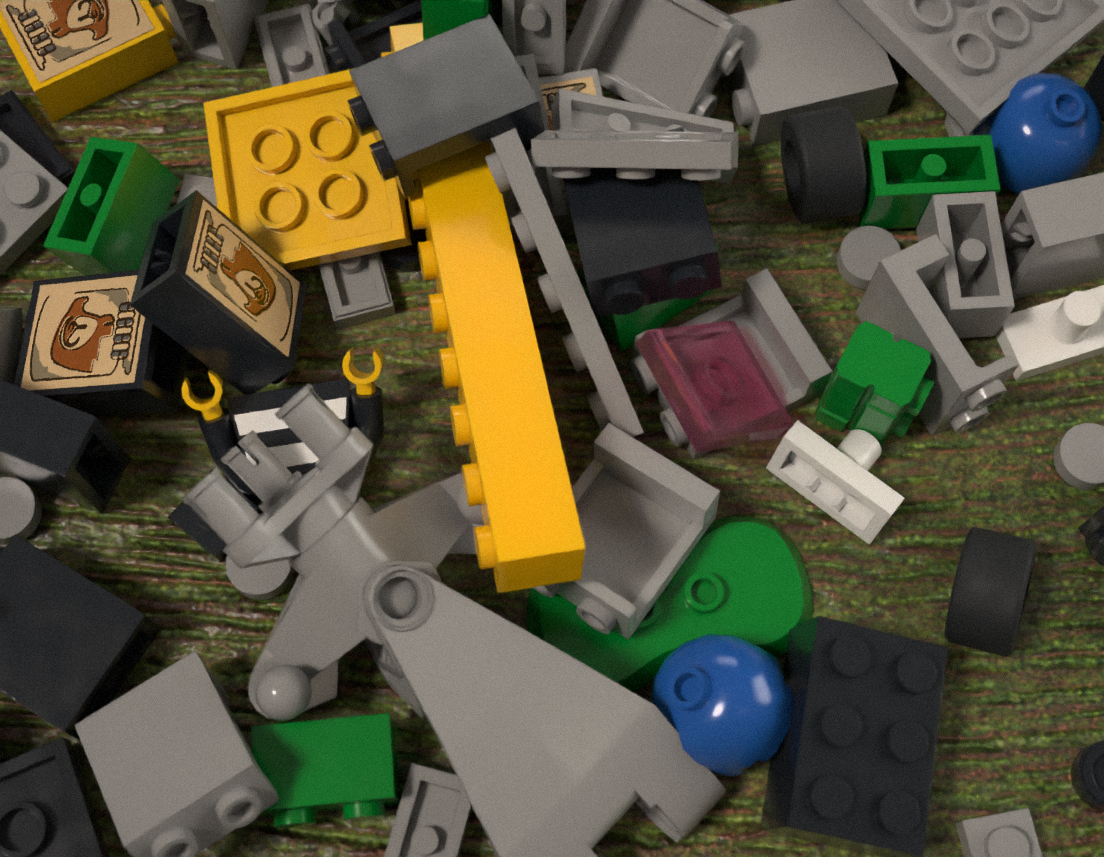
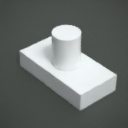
(1054, 333)
(837, 478)

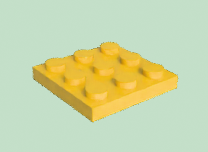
(302, 173)

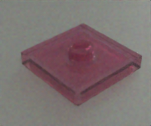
(714, 385)

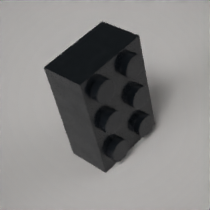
(857, 739)

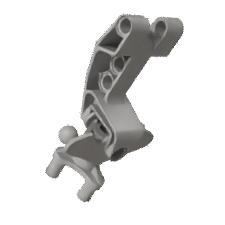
(530, 731)

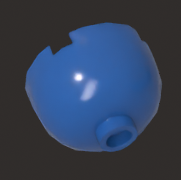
(1043, 132)
(724, 701)

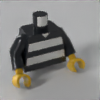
(257, 411)

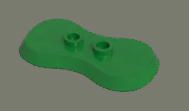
(735, 582)

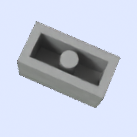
(975, 279)

